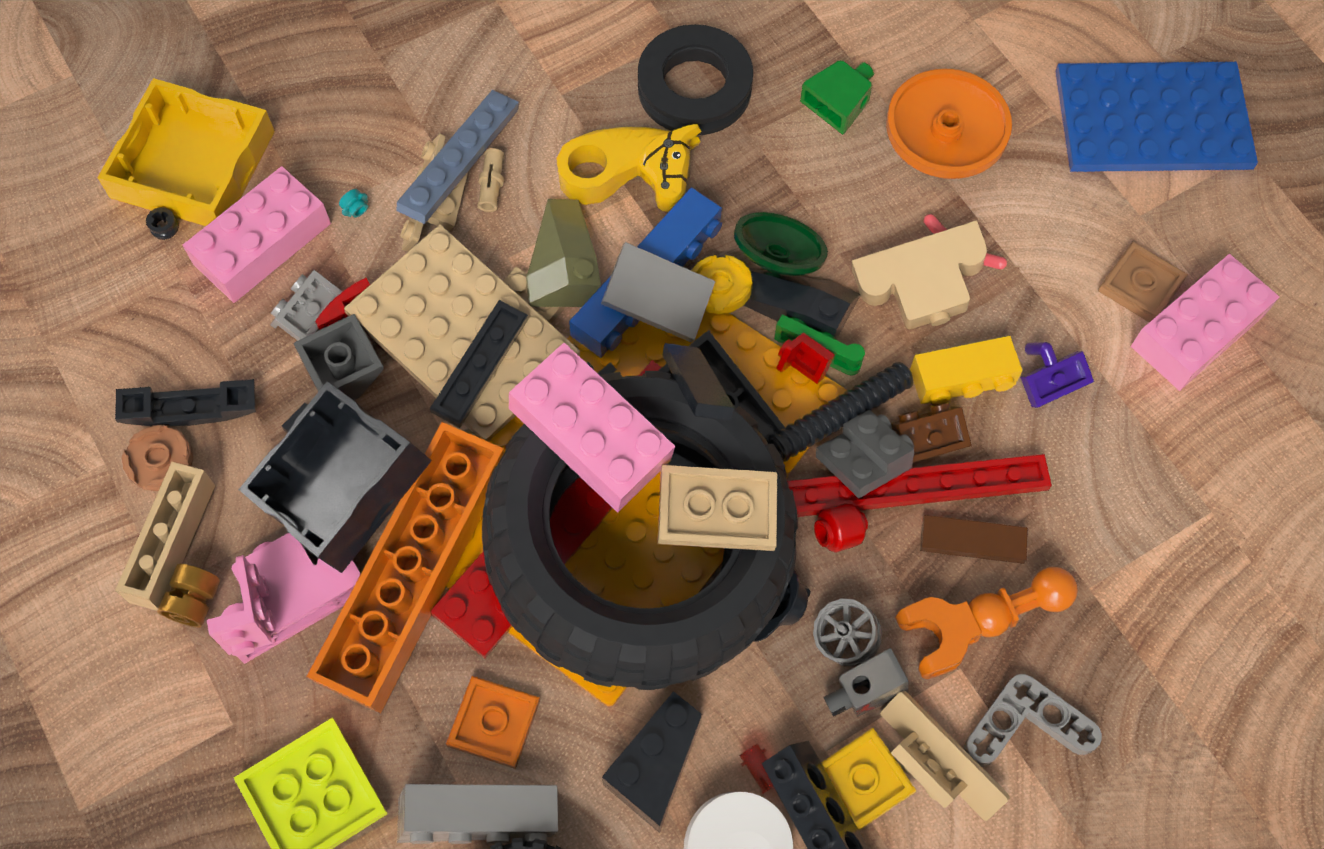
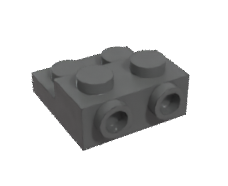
(867, 453)

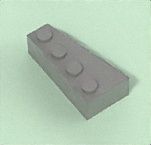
(476, 813)

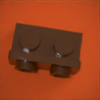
(934, 432)

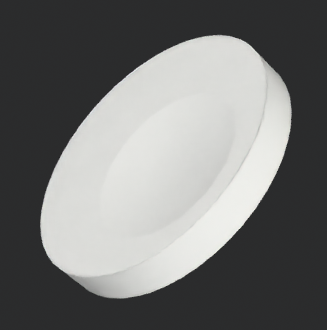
(738, 822)

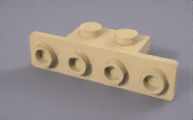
(446, 212)
(939, 760)

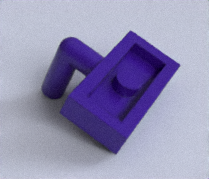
(1056, 377)

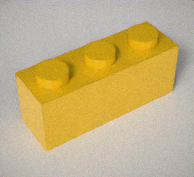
(966, 370)

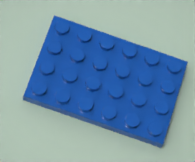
(1155, 116)

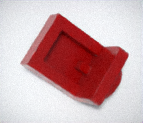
(806, 357)

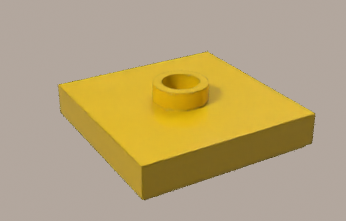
(867, 778)

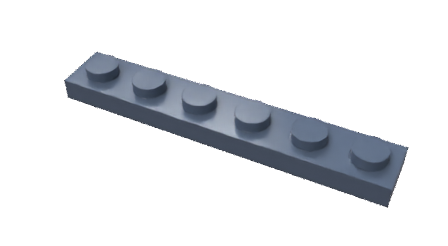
(457, 157)

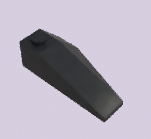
(735, 384)

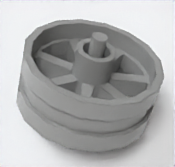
(847, 632)

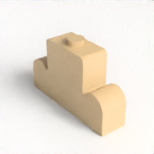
(924, 275)

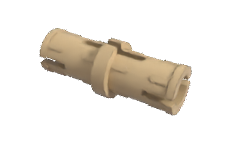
(490, 180)

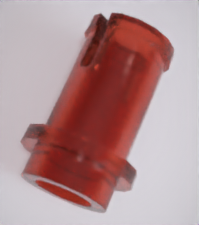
(752, 760)

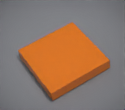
(493, 722)

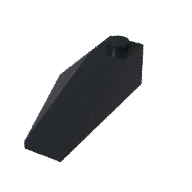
(815, 301)

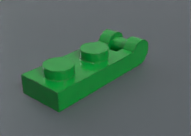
(847, 358)

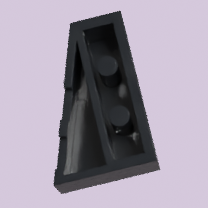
(654, 760)

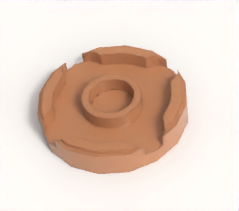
(151, 454)

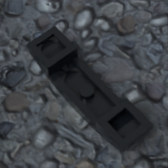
(185, 407)

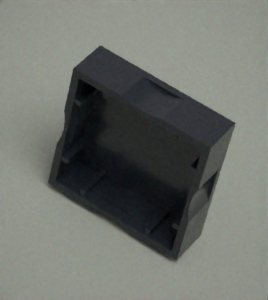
(335, 477)

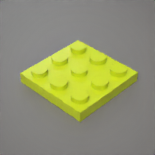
(311, 792)

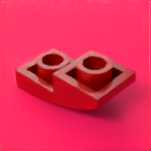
(335, 309)

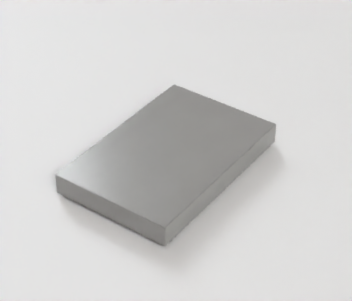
(658, 292)

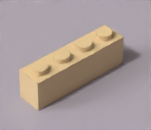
(165, 535)

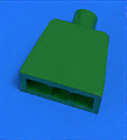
(838, 93)

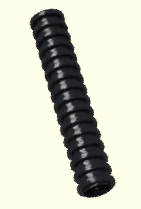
(843, 408)

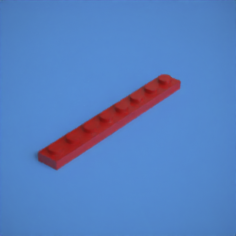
(929, 485)

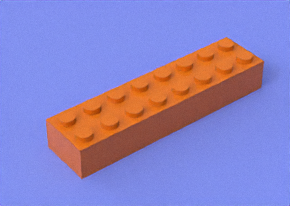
(407, 570)

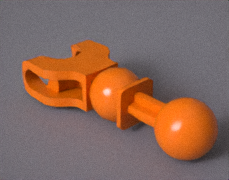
(984, 616)

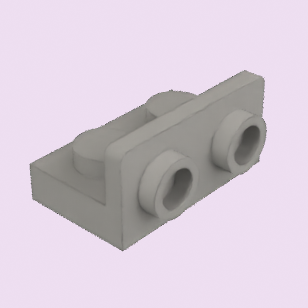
(304, 307)

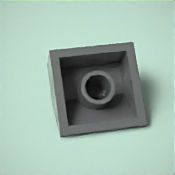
(340, 357)

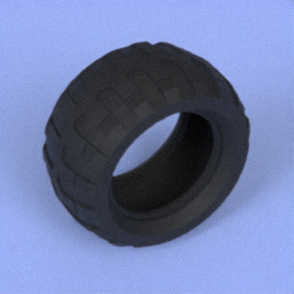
(615, 641)

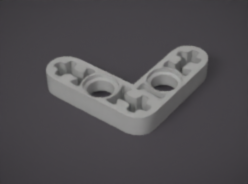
(1019, 709)

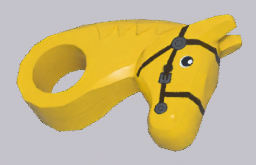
(625, 153)

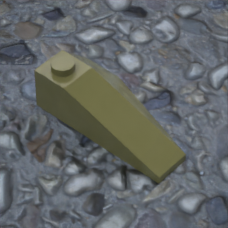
(563, 259)

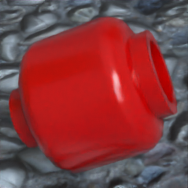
(840, 527)

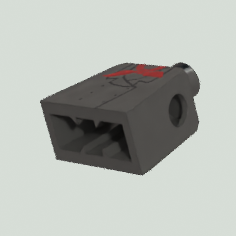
(880, 674)

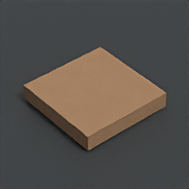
(1142, 282)

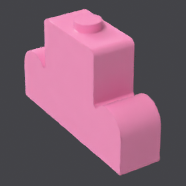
(297, 588)

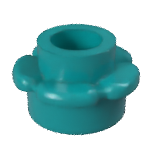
(354, 203)

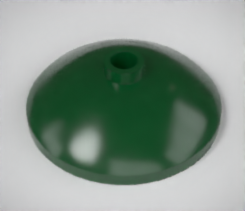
(780, 244)

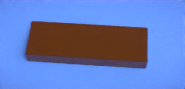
(974, 539)

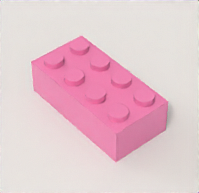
(257, 234)
(1204, 321)
(590, 426)

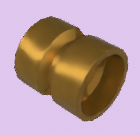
(189, 595)

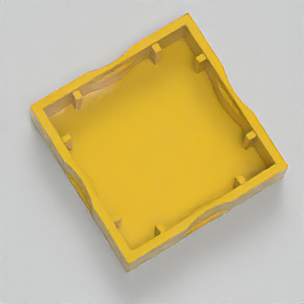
(186, 153)

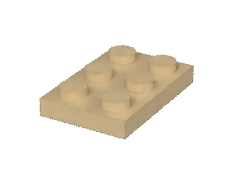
(718, 508)

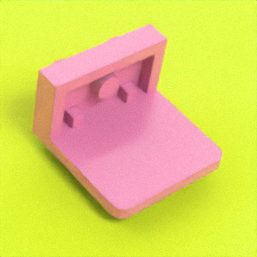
(250, 628)

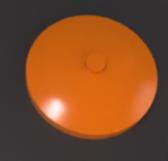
(948, 123)

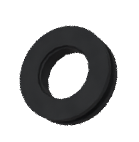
(691, 44)

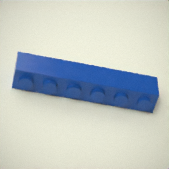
(674, 238)

